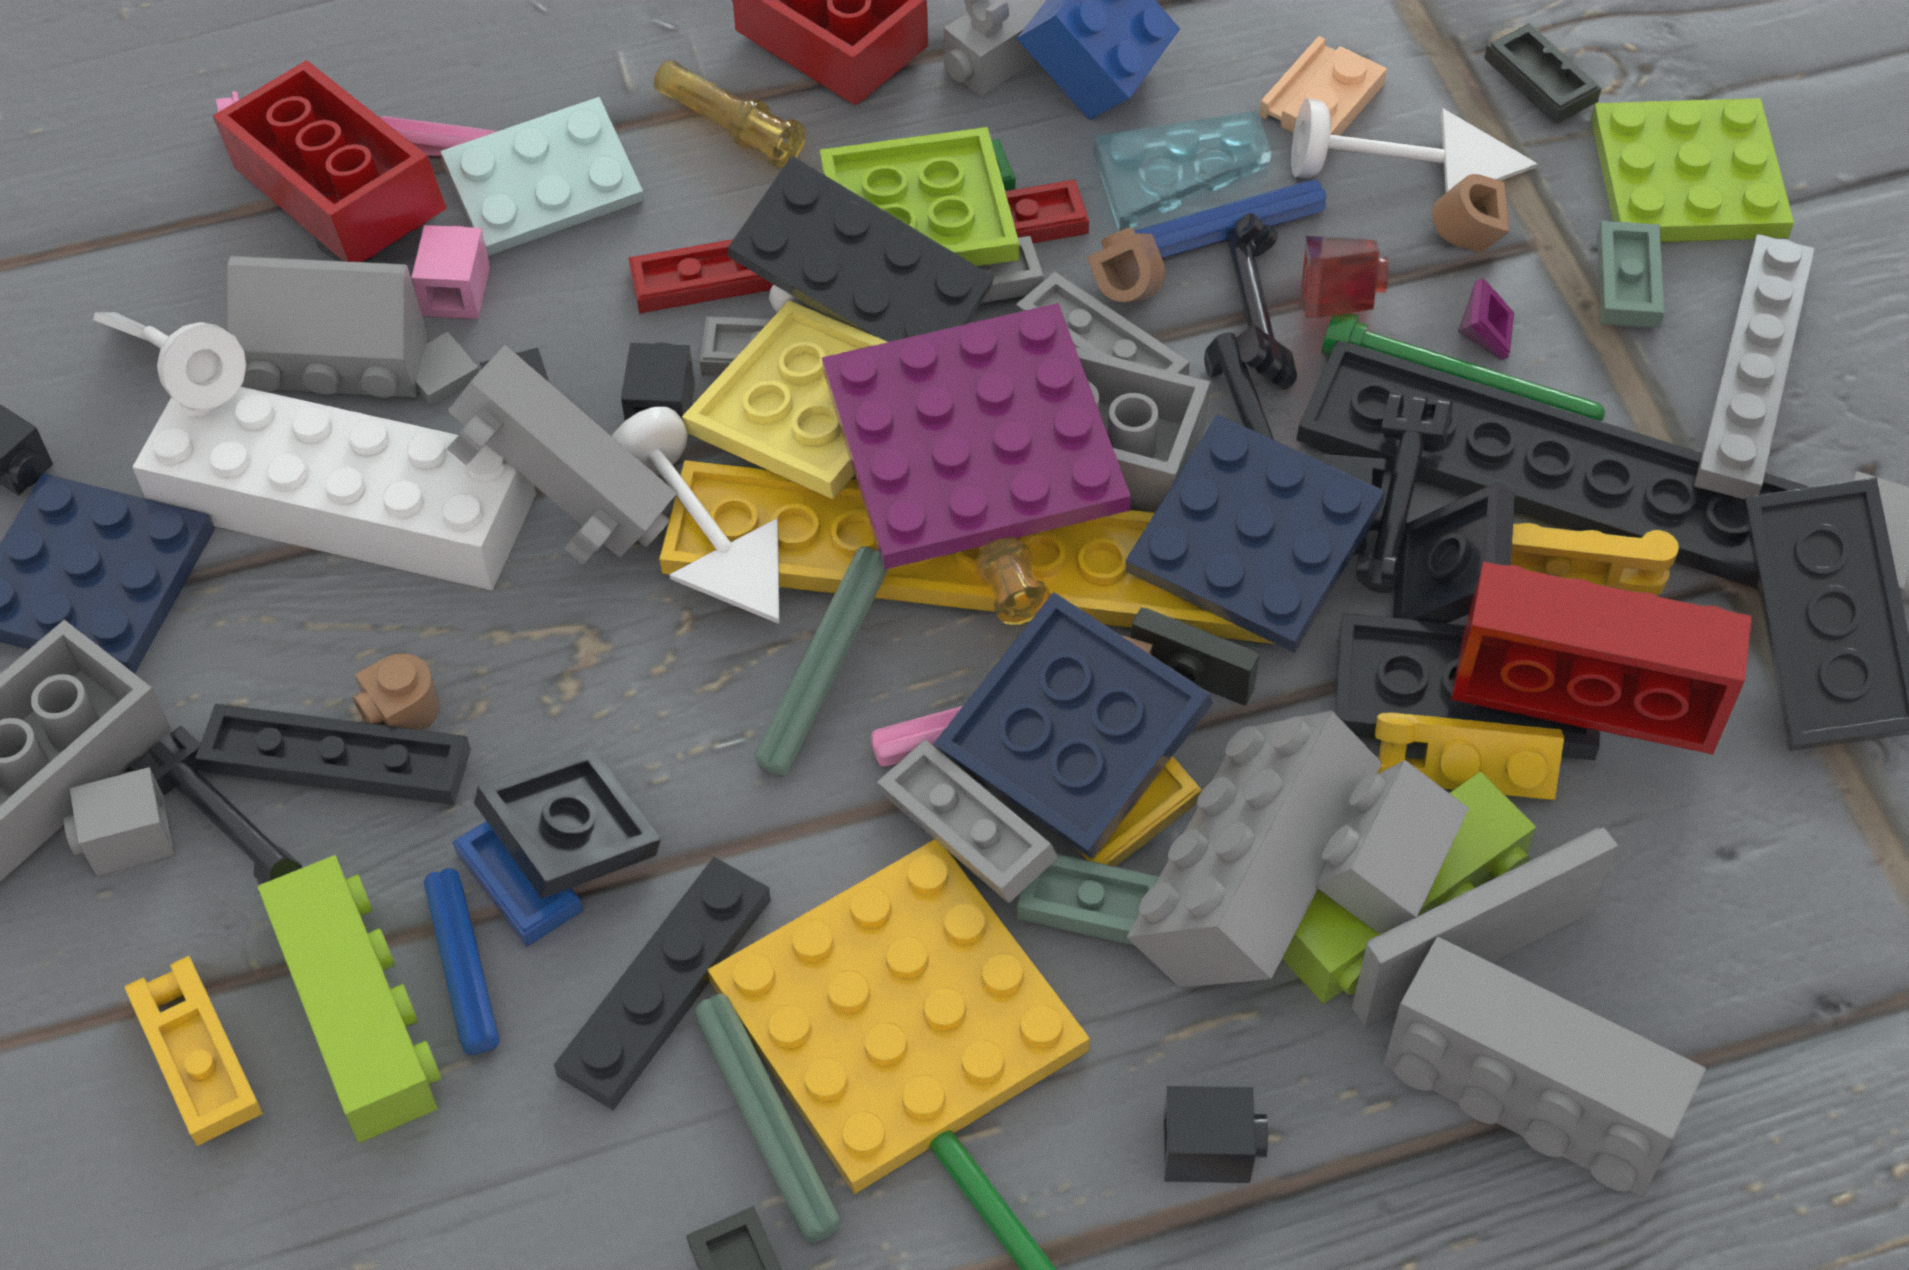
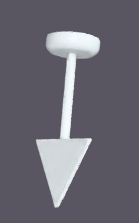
(1463, 153)
(195, 364)
(736, 572)

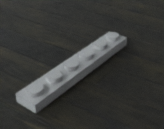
(1755, 368)

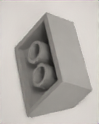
(326, 326)

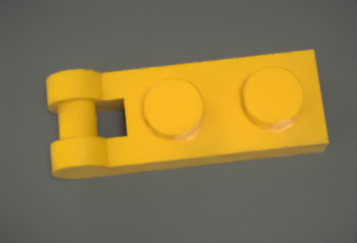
(1596, 557)
(1513, 757)
(194, 1052)

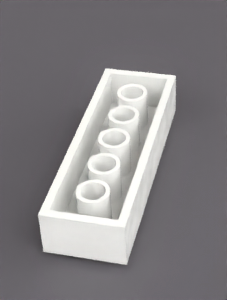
(339, 484)

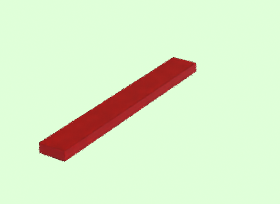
(708, 274)

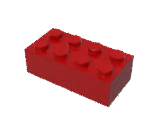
(330, 163)
(1602, 657)

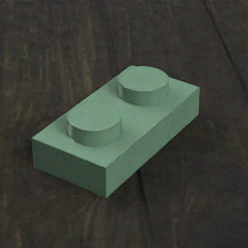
(1630, 274)
(1086, 898)

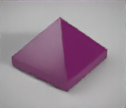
(1488, 320)

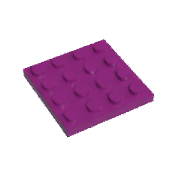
(974, 435)

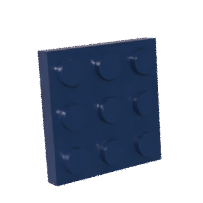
(1255, 532)
(98, 563)
(1073, 724)

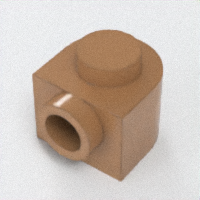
(1472, 213)
(1128, 266)
(397, 693)

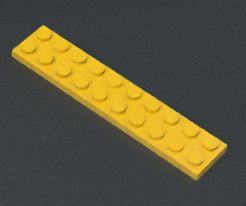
(823, 534)

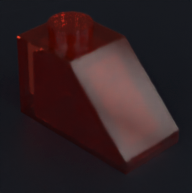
(1341, 275)

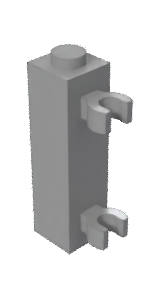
(984, 44)
(561, 455)

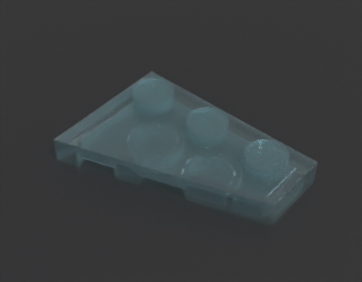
(1167, 162)

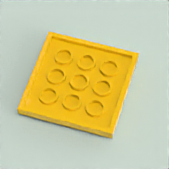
(898, 1013)

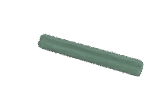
(821, 662)
(767, 1119)

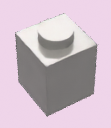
(119, 822)

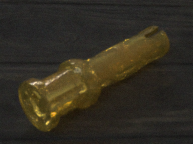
(747, 121)
(1007, 569)

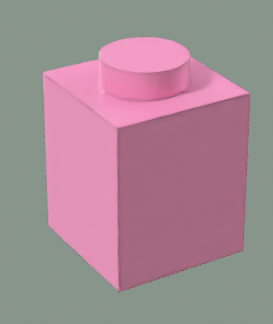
(451, 272)

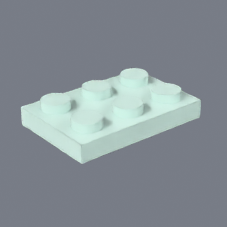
(542, 175)

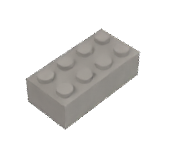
(1150, 421)
(65, 723)
(1252, 852)
(1540, 1067)

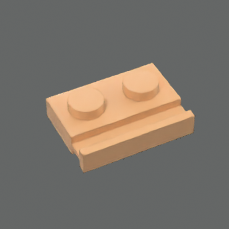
(1333, 76)

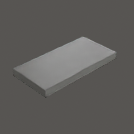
(1488, 919)

